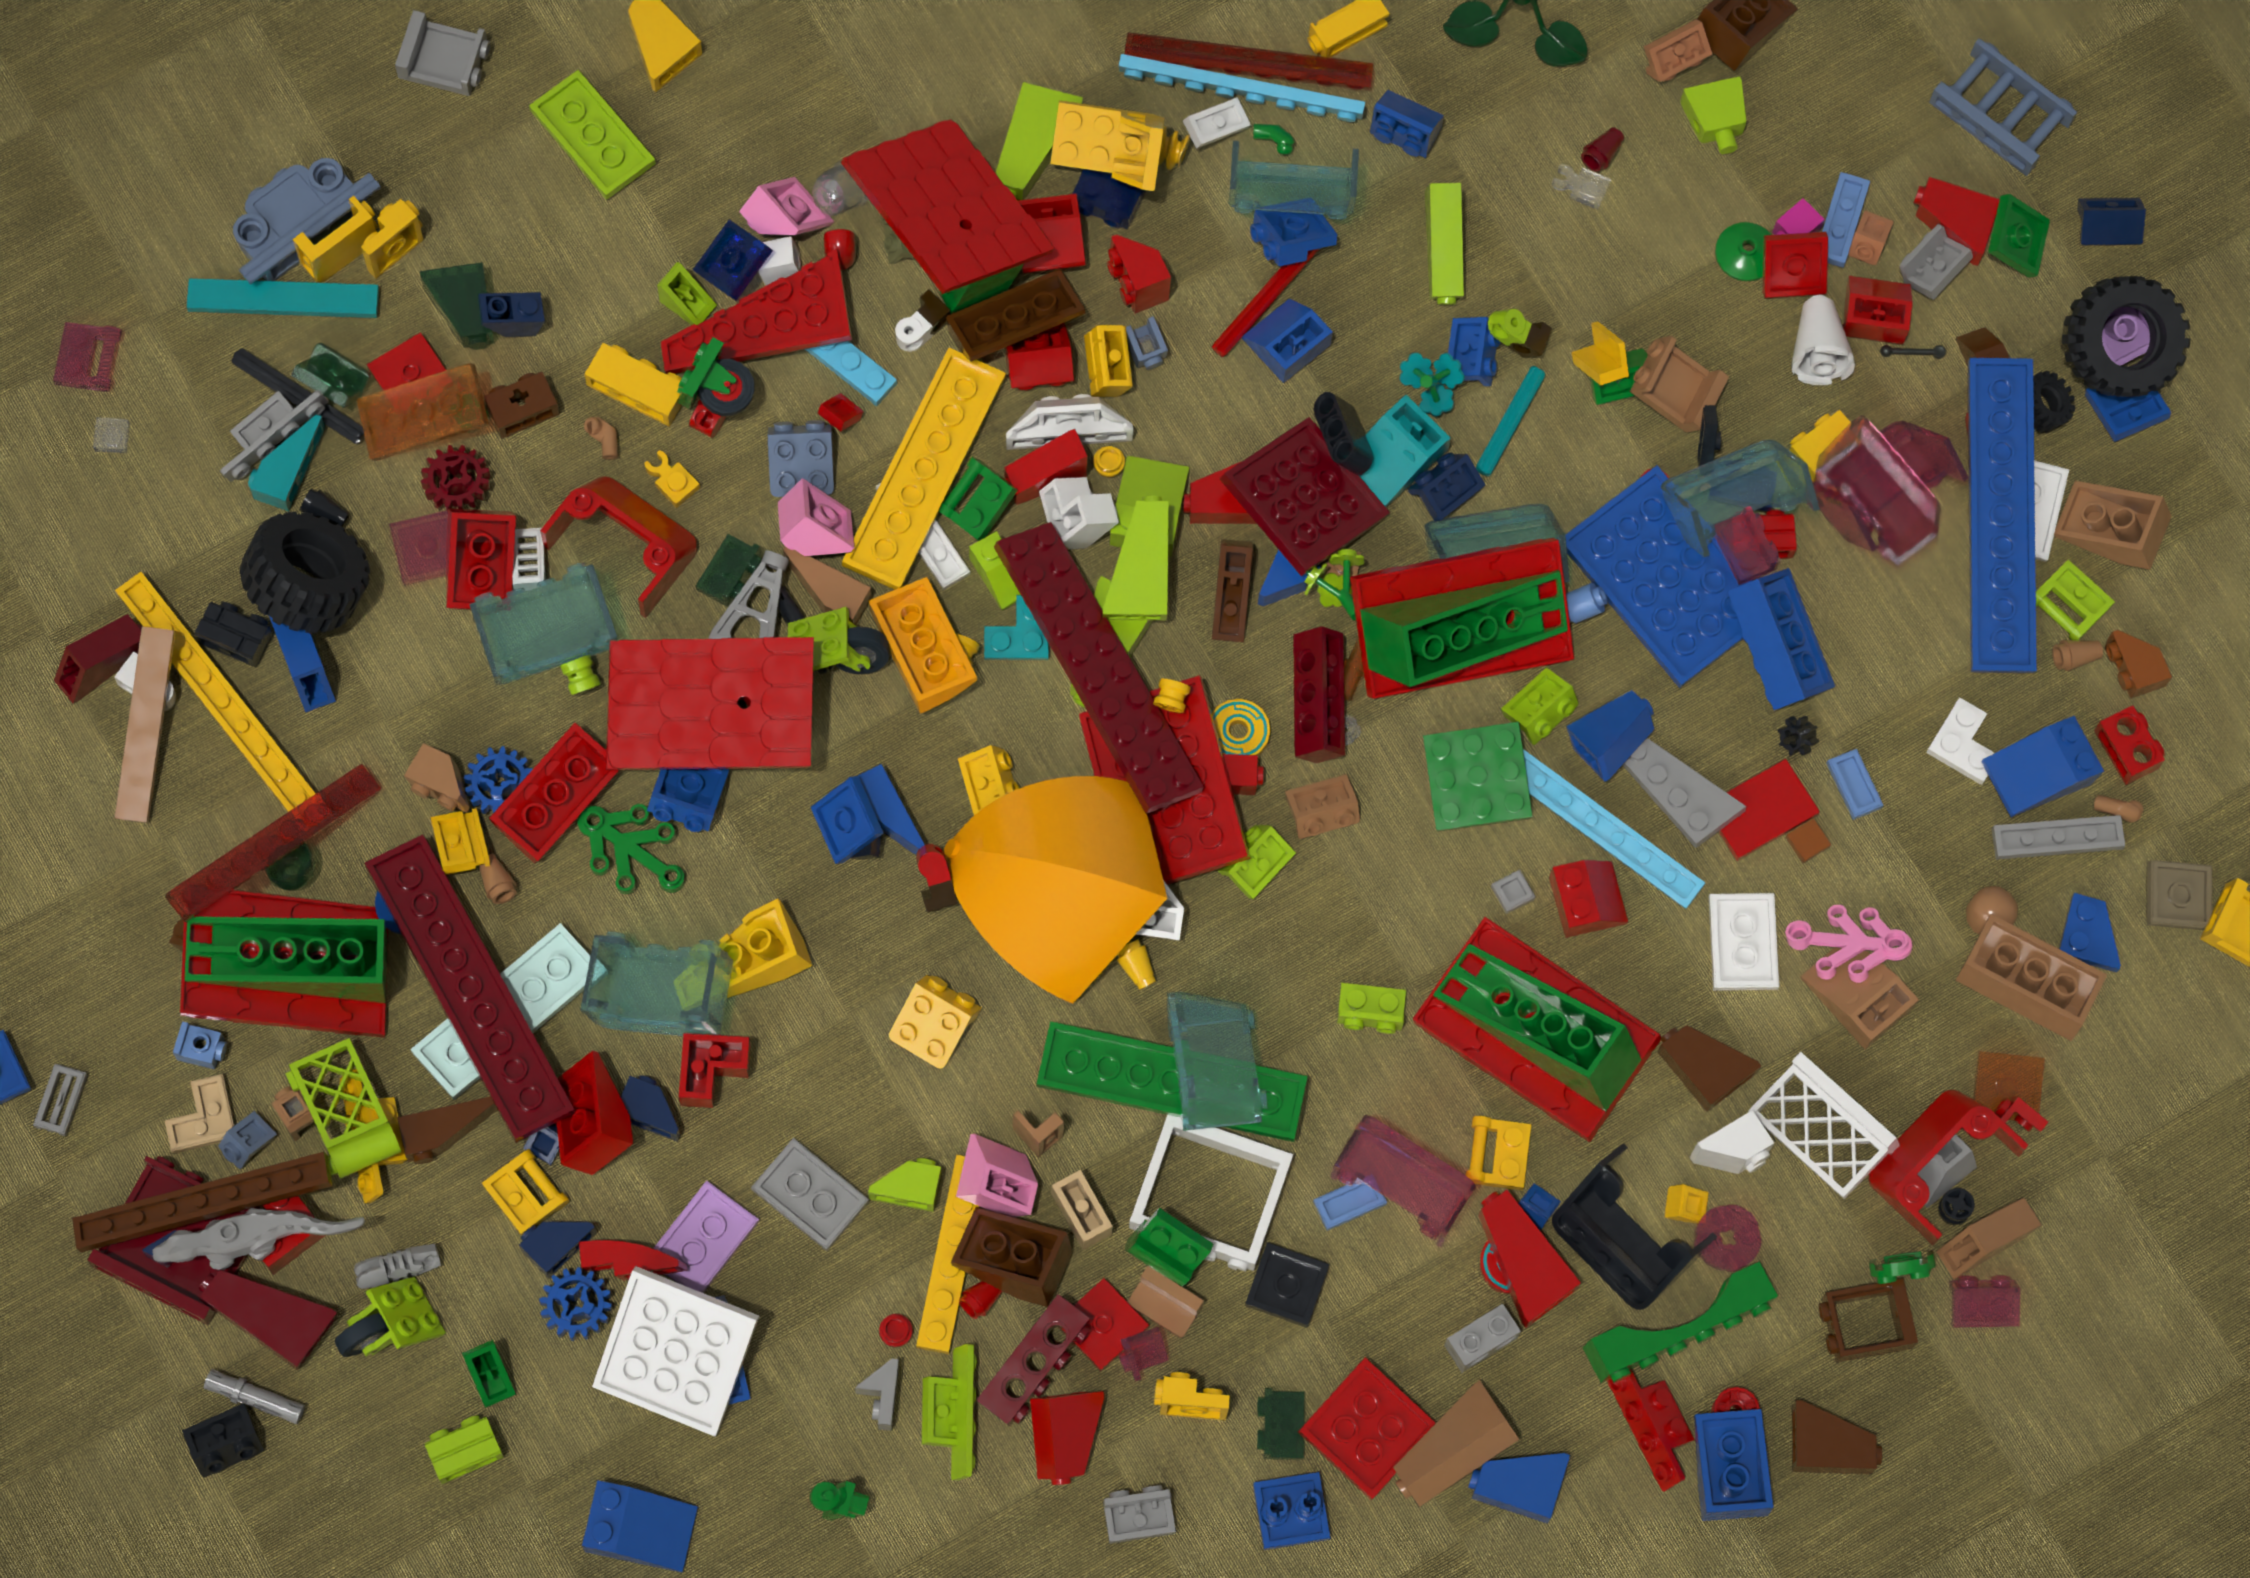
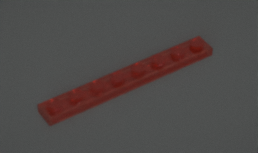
(1258, 61)
(272, 843)

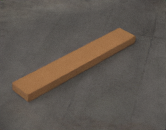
(145, 724)

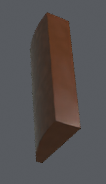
(1014, 315)

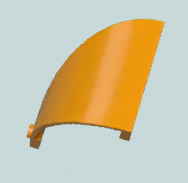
(1058, 877)

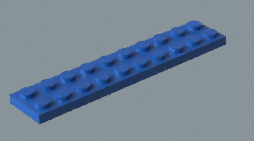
(2002, 515)

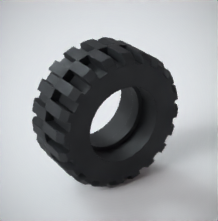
(2165, 343)
(296, 597)

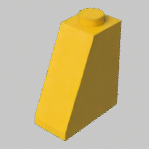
(662, 41)

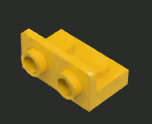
(987, 776)

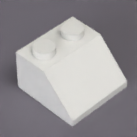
(1736, 1146)

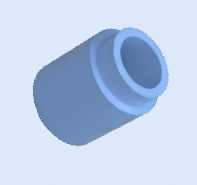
(1585, 602)

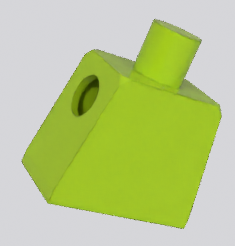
(1716, 112)

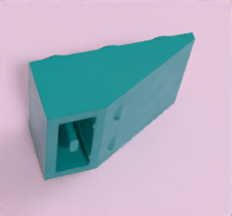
(1402, 447)

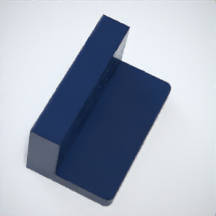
(2111, 221)

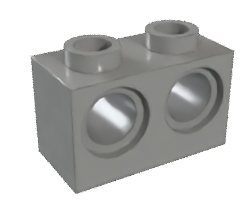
(1482, 1338)

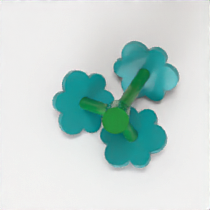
(1417, 373)

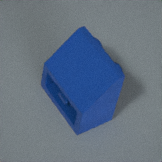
(1405, 124)
(1289, 338)

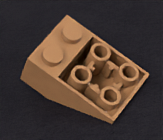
(1864, 1007)

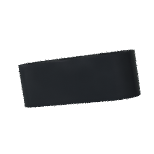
(1343, 433)

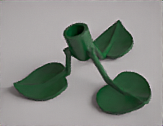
(1476, 26)

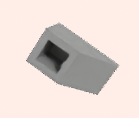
(1947, 1168)

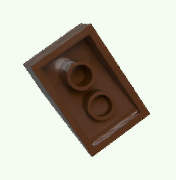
(1743, 26)
(1013, 1255)

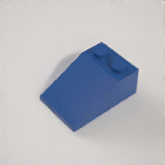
(2043, 766)
(1732, 1465)
(639, 1527)

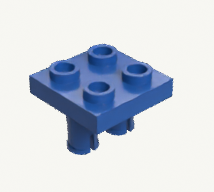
(1291, 1511)

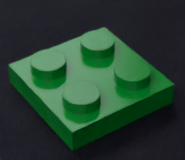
(2019, 235)

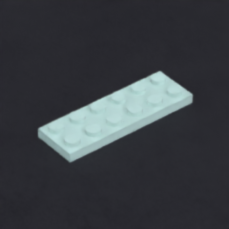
(541, 986)

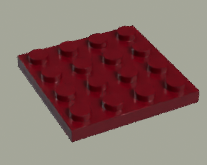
(1304, 497)

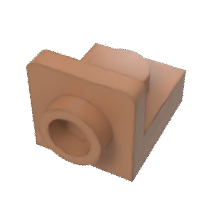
(1870, 238)

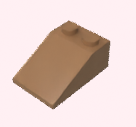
(2114, 523)

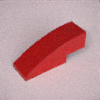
(624, 1256)

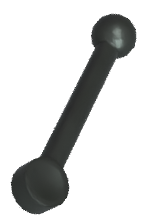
(1938, 352)

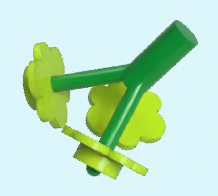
(1335, 589)

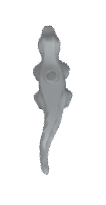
(243, 1235)

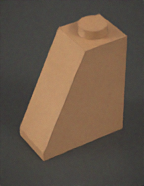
(1988, 1237)

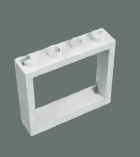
(1236, 1146)

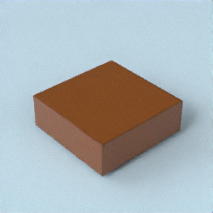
(1808, 841)

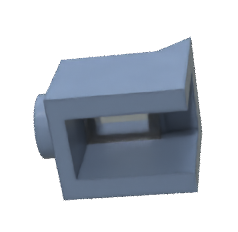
(1146, 345)

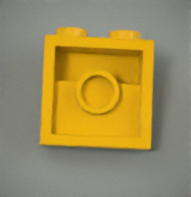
(397, 236)
(1179, 1398)

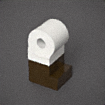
(923, 324)

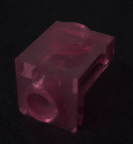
(1142, 1352)

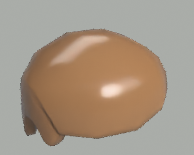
(1991, 901)

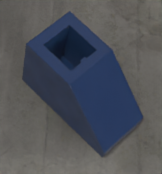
(512, 313)

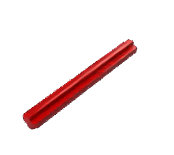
(1258, 306)

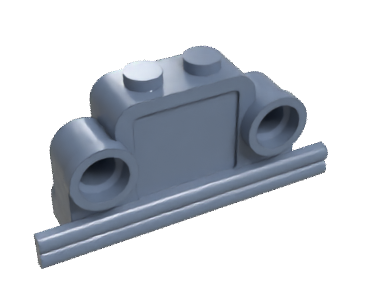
(290, 204)

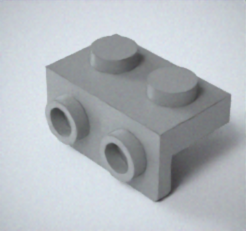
(1934, 262)
(1139, 1514)

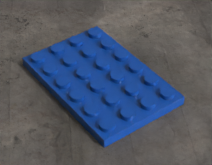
(1658, 581)

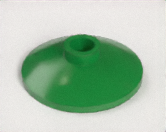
(1733, 258)

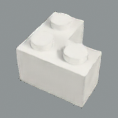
(1076, 512)

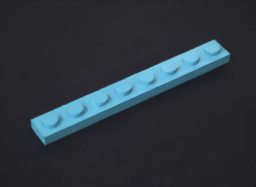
(1228, 85)
(1611, 833)

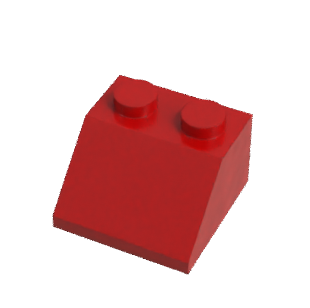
(1040, 359)
(1587, 896)

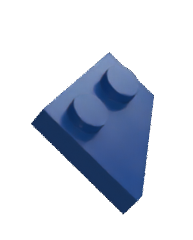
(2128, 414)
(2089, 933)

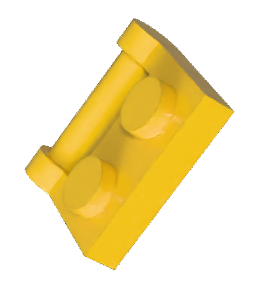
(1509, 1153)
(516, 1199)

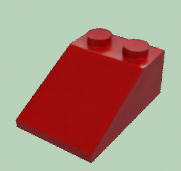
(478, 555)
(600, 1120)

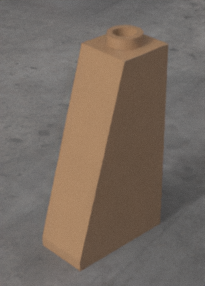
(1455, 1446)

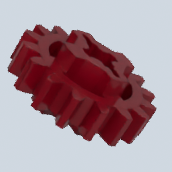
(453, 466)

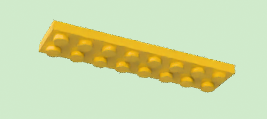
(923, 469)

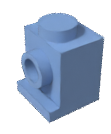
(208, 1055)

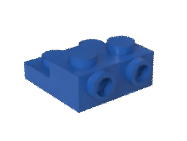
(1290, 235)
(688, 796)

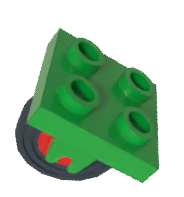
(720, 383)

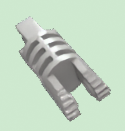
(383, 1269)

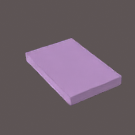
(706, 1236)

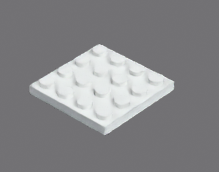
(675, 1351)

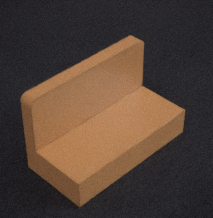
(1042, 1137)
(1165, 1302)

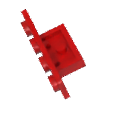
(1655, 1425)

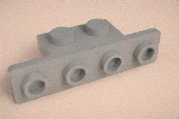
(267, 428)

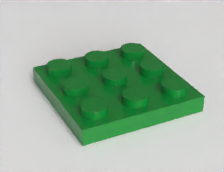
(1477, 776)

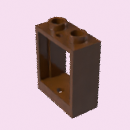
(1900, 1313)

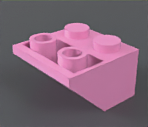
(997, 1178)

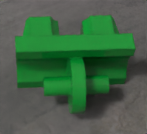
(838, 1500)

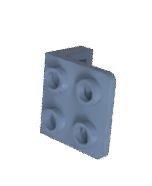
(800, 454)

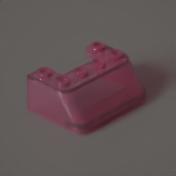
(1882, 488)

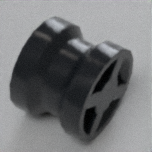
(1959, 1200)

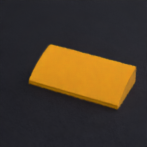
(922, 644)

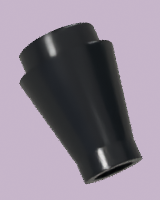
(322, 505)

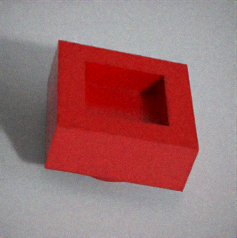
(840, 412)

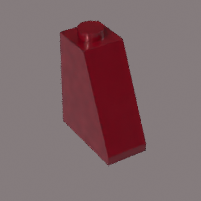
(97, 657)

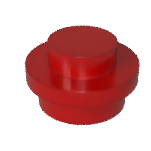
(895, 1330)

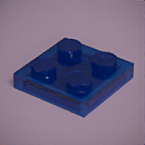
(732, 260)

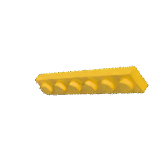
(946, 1280)

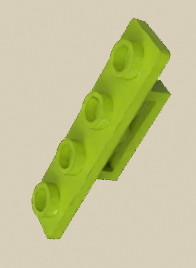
(949, 1412)

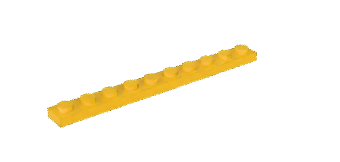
(218, 695)

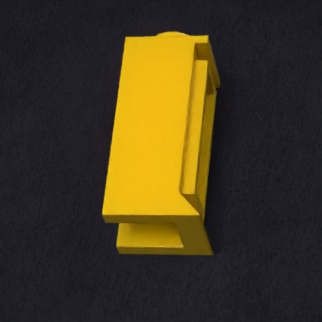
(1347, 27)

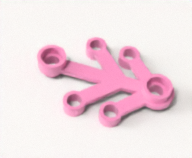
(1852, 943)

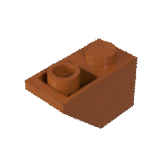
(2138, 663)

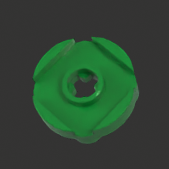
(1902, 1264)

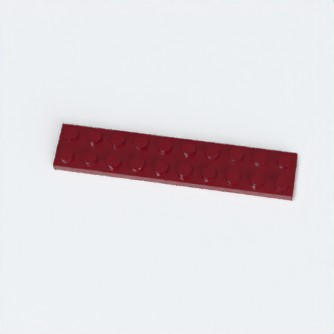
(1098, 667)
(469, 988)

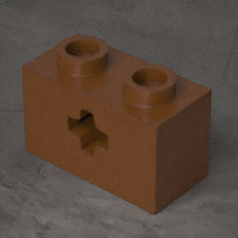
(510, 416)

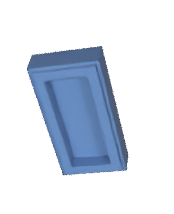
(1854, 784)
(1347, 1204)

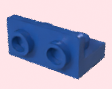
(1474, 348)

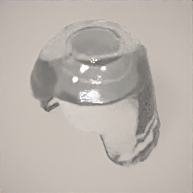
(837, 192)

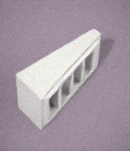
(530, 581)

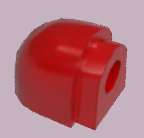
(845, 243)

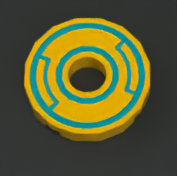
(1249, 715)

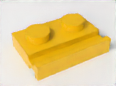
(459, 841)

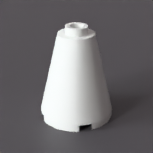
(1821, 344)

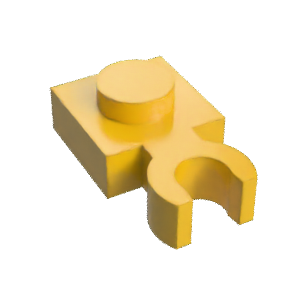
(673, 482)

